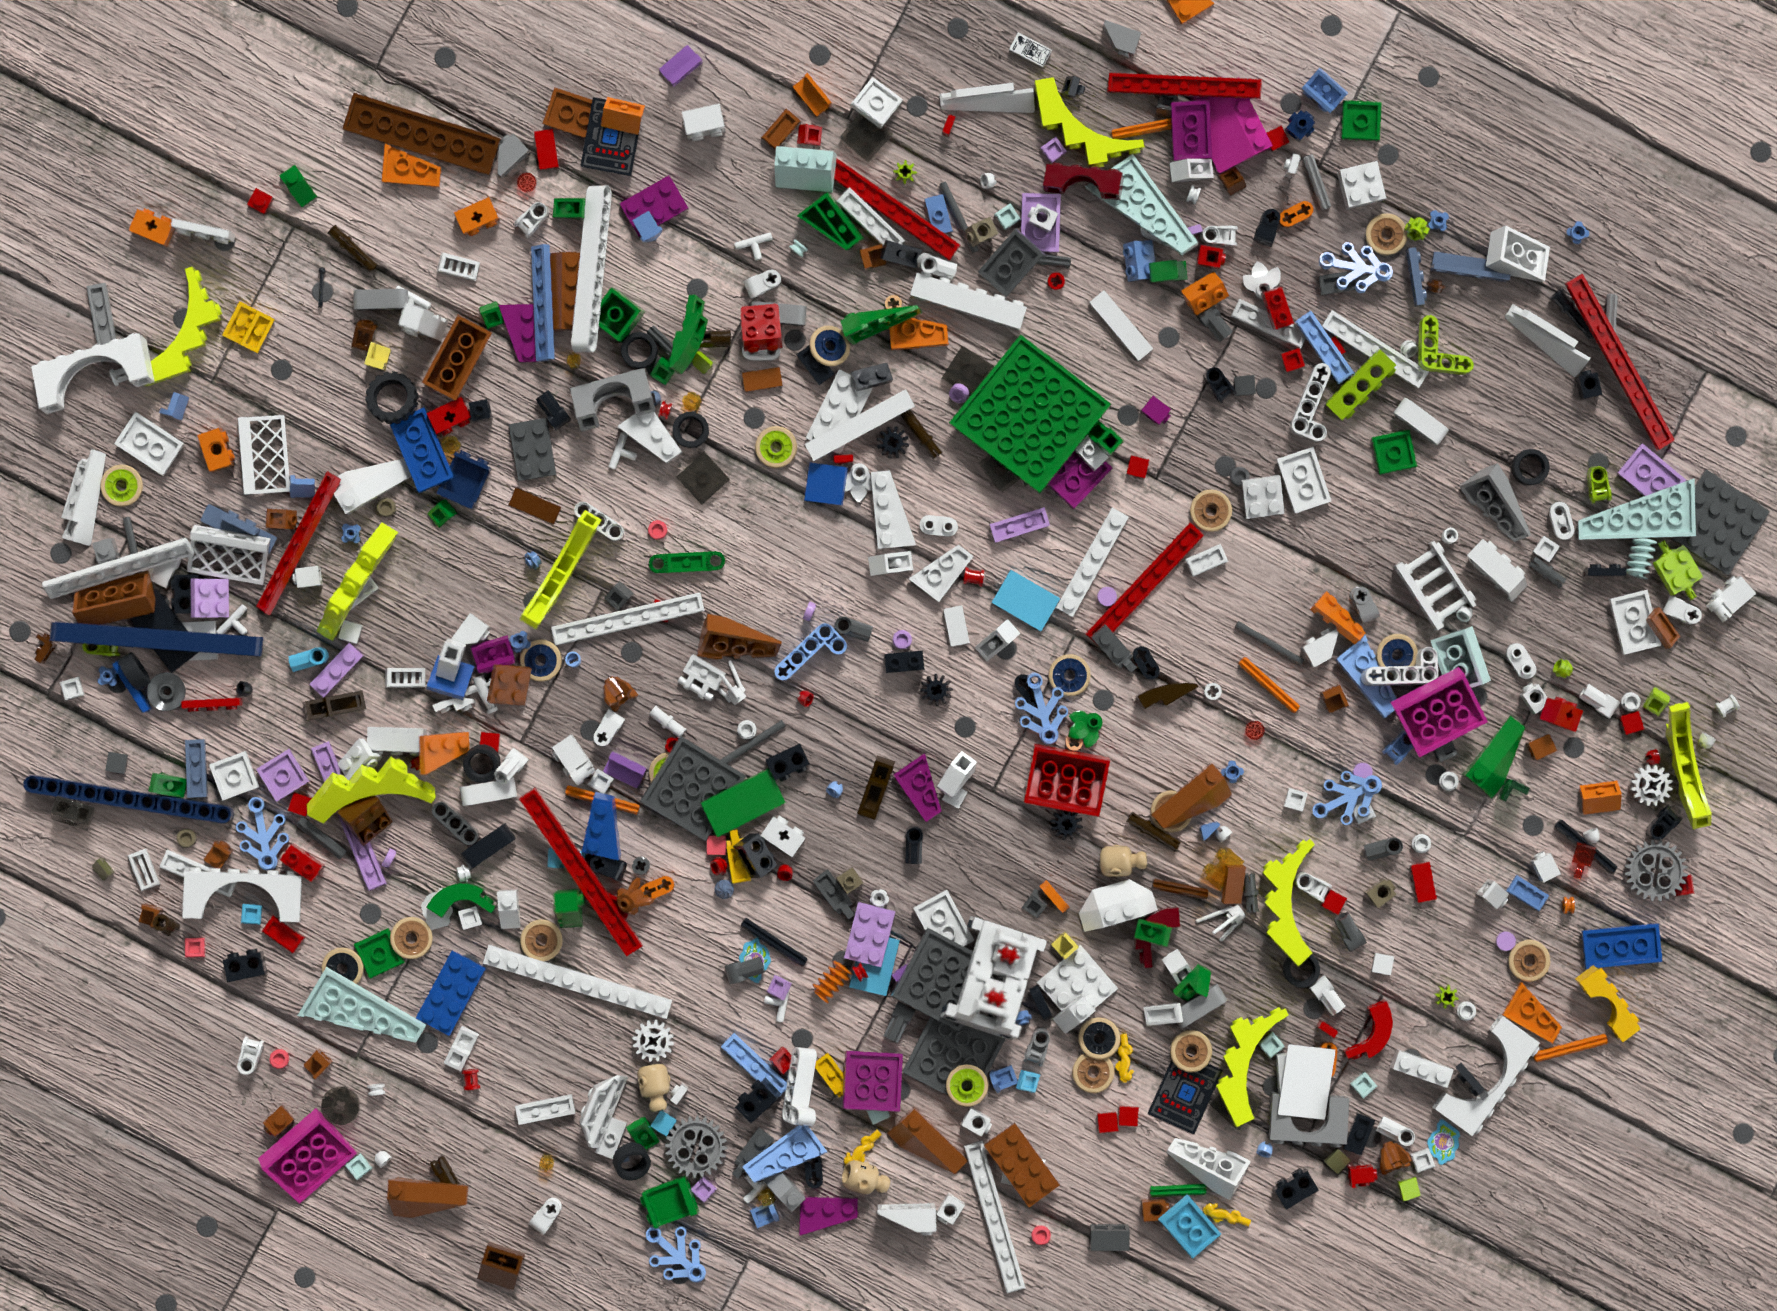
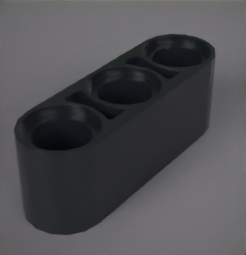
(487, 846)

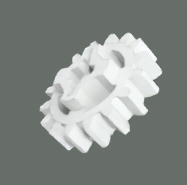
(1656, 792)
(647, 1033)

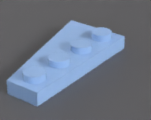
(1354, 662)
(789, 1151)

